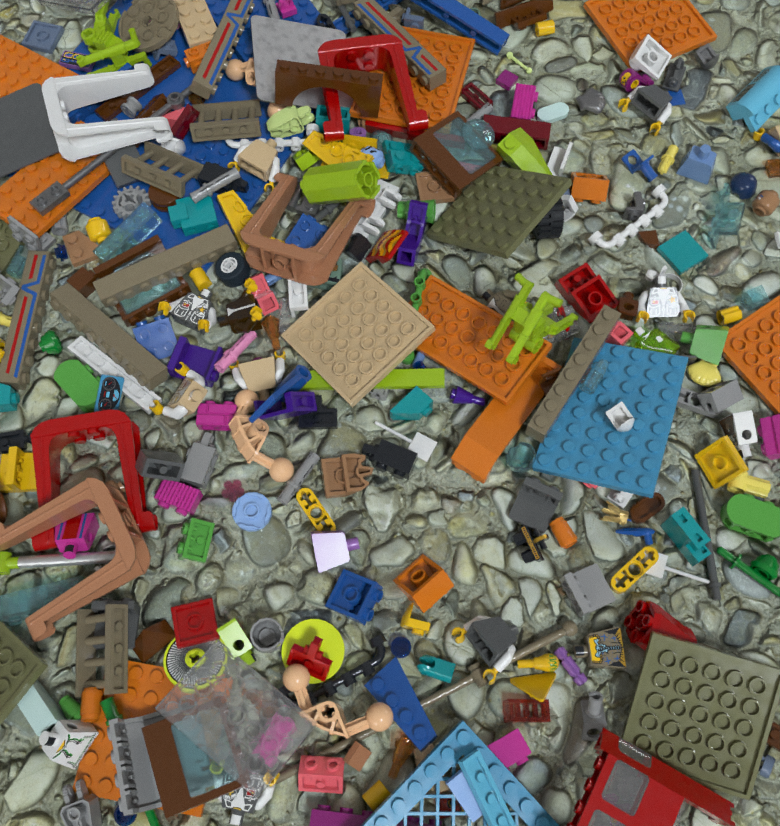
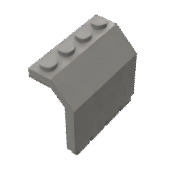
(133, 764)

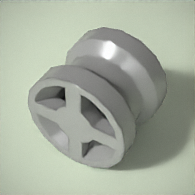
(131, 107)

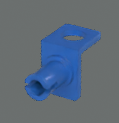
(641, 165)

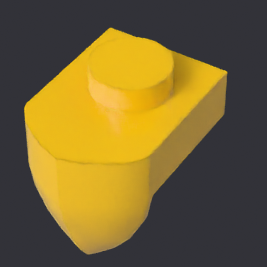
(417, 626)

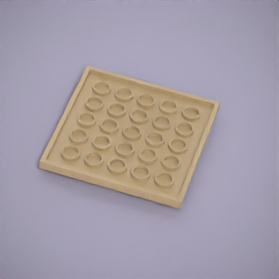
(357, 333)

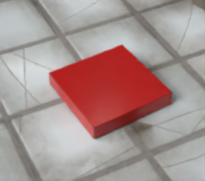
(194, 623)

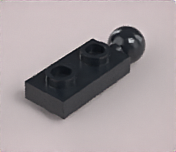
(14, 438)

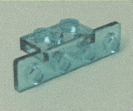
(727, 217)

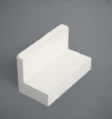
(559, 160)
(297, 297)

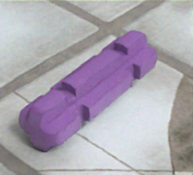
(570, 666)

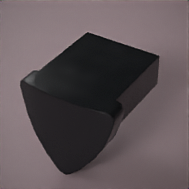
(358, 247)

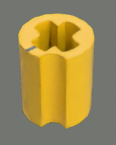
(544, 28)
(200, 278)
(729, 315)
(376, 795)

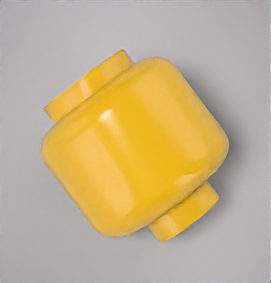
(97, 229)

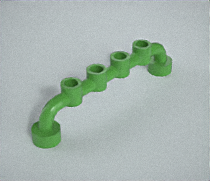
(422, 276)

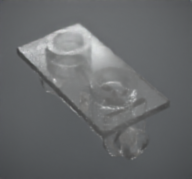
(675, 331)

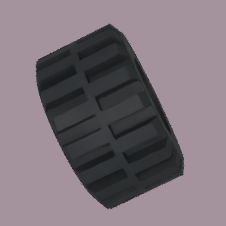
(552, 223)

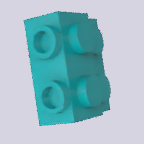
(400, 158)

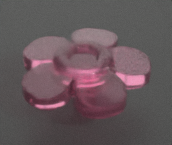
(232, 490)

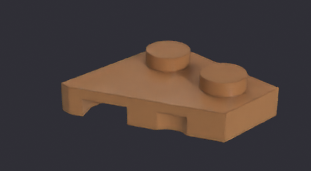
(79, 248)

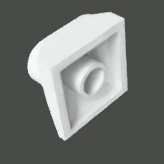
(649, 57)

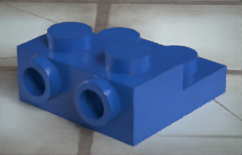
(355, 597)

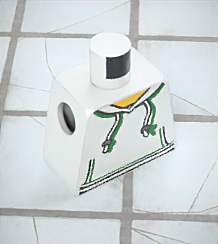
(68, 741)

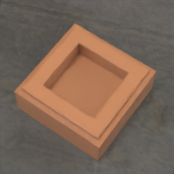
(357, 756)

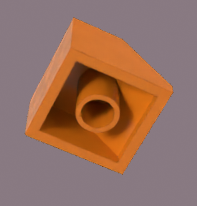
(589, 187)
(423, 583)

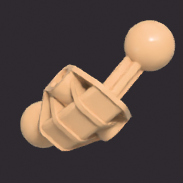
(238, 70)
(251, 436)
(378, 715)

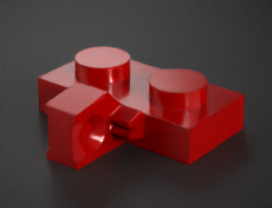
(311, 658)

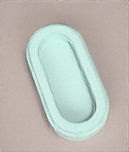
(553, 112)

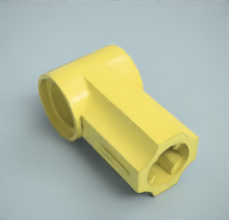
(749, 485)

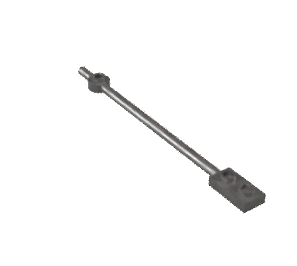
(57, 193)

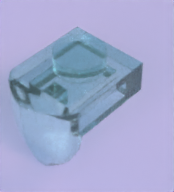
(754, 298)

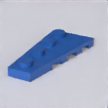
(394, 689)

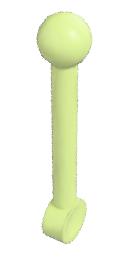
(510, 56)

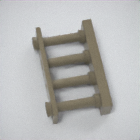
(227, 129)
(159, 178)
(116, 650)

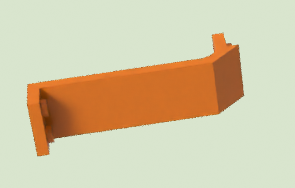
(498, 426)

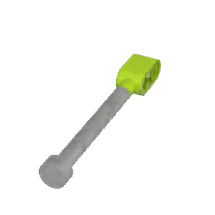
(8, 562)

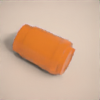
(563, 533)
(90, 704)

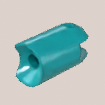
(439, 669)

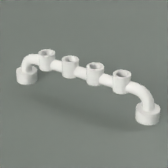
(294, 142)
(632, 229)

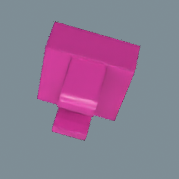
(286, 8)

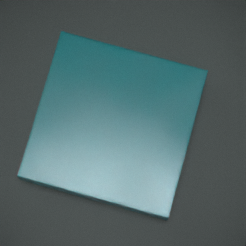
(682, 252)

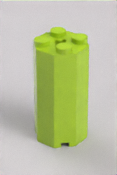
(341, 182)

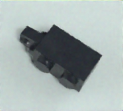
(212, 170)
(391, 458)

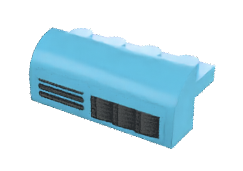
(758, 99)

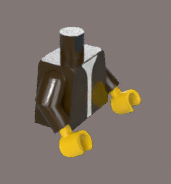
(243, 313)

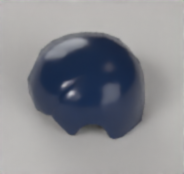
(744, 185)

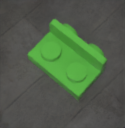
(195, 540)

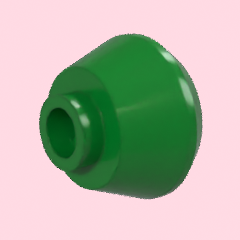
(51, 343)
(766, 566)

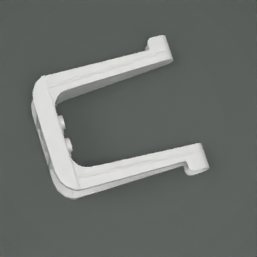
(90, 139)

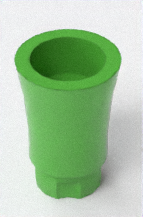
(403, 207)

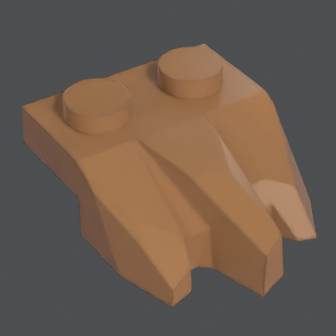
(344, 475)

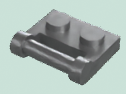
(306, 207)

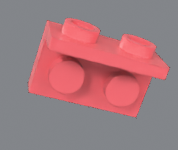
(321, 774)

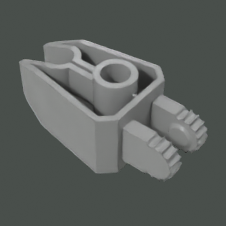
(84, 810)

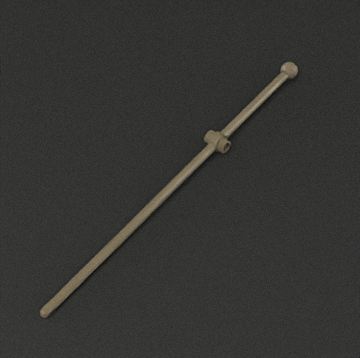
(476, 676)

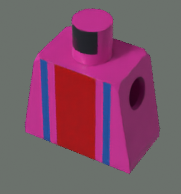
(76, 534)

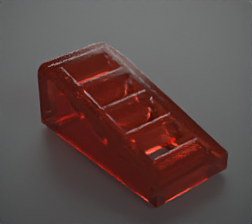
(509, 711)

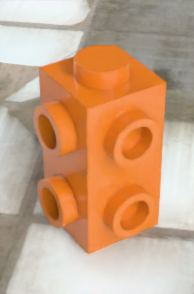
(195, 55)

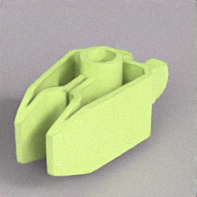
(289, 121)

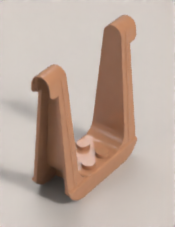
(302, 265)
(130, 559)

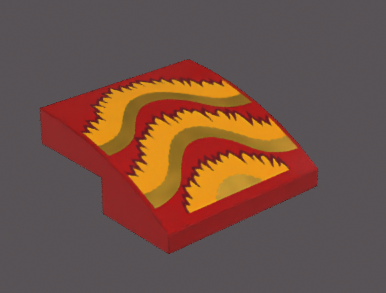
(387, 245)

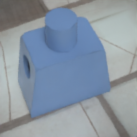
(698, 164)

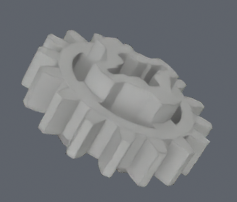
(129, 200)

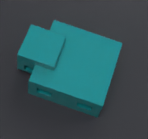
(193, 217)
(687, 536)

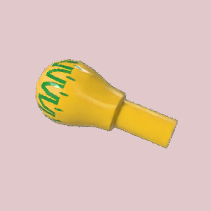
(546, 662)

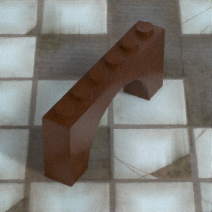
(296, 77)

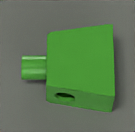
(706, 342)

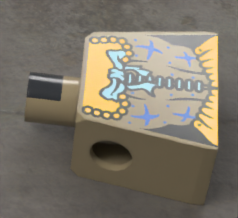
(602, 650)

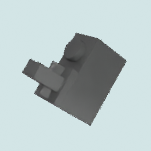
(160, 465)

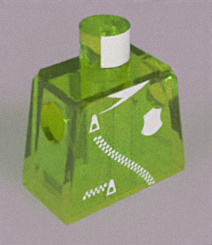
(655, 341)

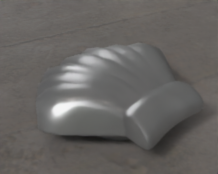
(592, 101)

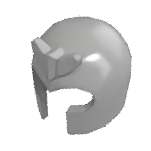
(266, 635)

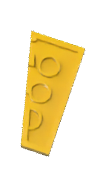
(334, 151)
(236, 215)

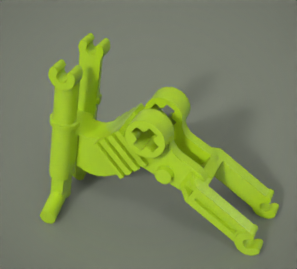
(104, 44)
(529, 322)

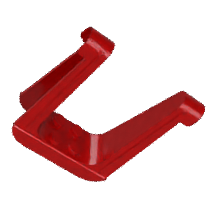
(369, 54)
(54, 434)

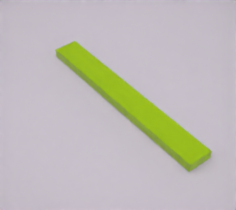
(396, 379)

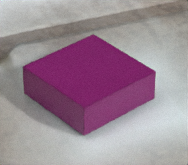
(507, 80)

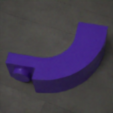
(415, 226)

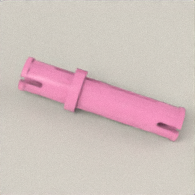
(231, 355)

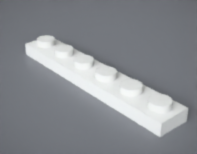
(103, 364)

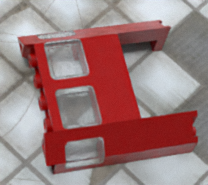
(640, 790)

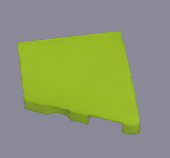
(305, 158)

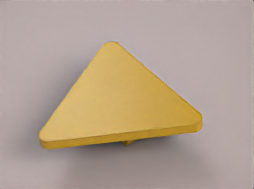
(535, 685)

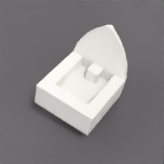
(175, 145)
(569, 206)
(620, 417)

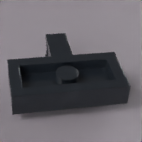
(320, 419)

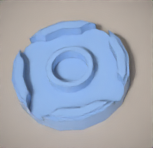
(252, 511)

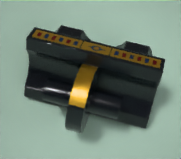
(525, 536)

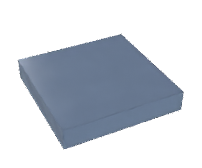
(43, 36)

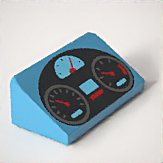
(109, 392)

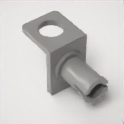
(593, 715)

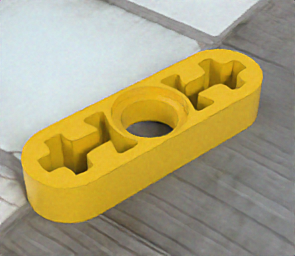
(303, 504)
(640, 556)

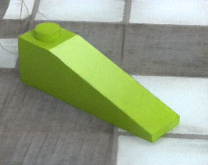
(522, 153)

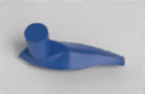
(645, 532)

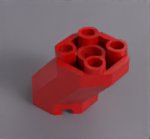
(651, 617)

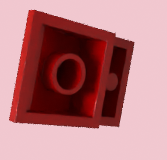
(586, 292)

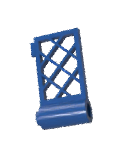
(292, 382)

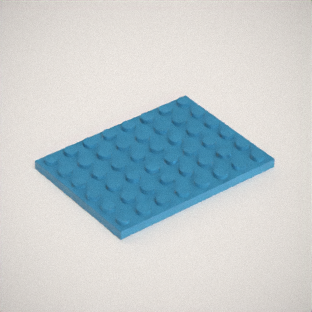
(586, 443)

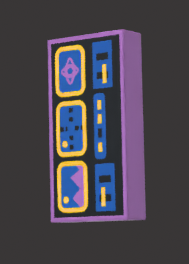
(69, 60)

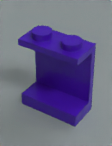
(197, 359)
(296, 404)

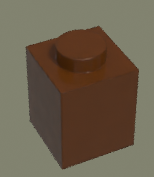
(82, 281)

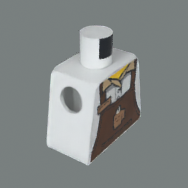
(741, 431)

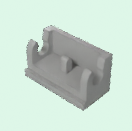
(721, 396)

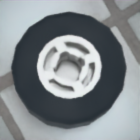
(232, 269)

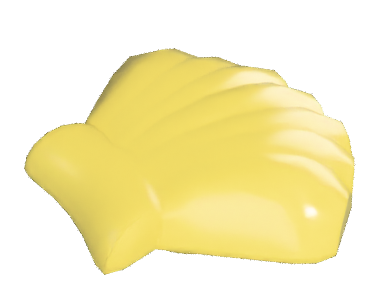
(704, 373)

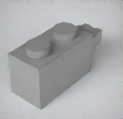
(200, 462)

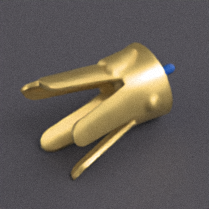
(616, 514)

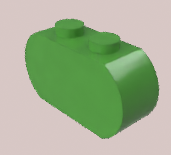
(78, 383)
(751, 517)

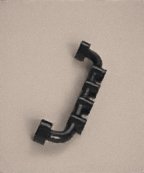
(349, 677)

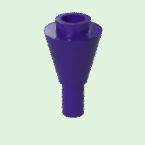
(461, 396)

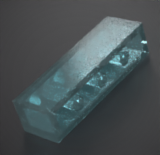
(129, 233)
(23, 603)

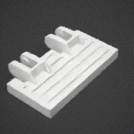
(386, 191)

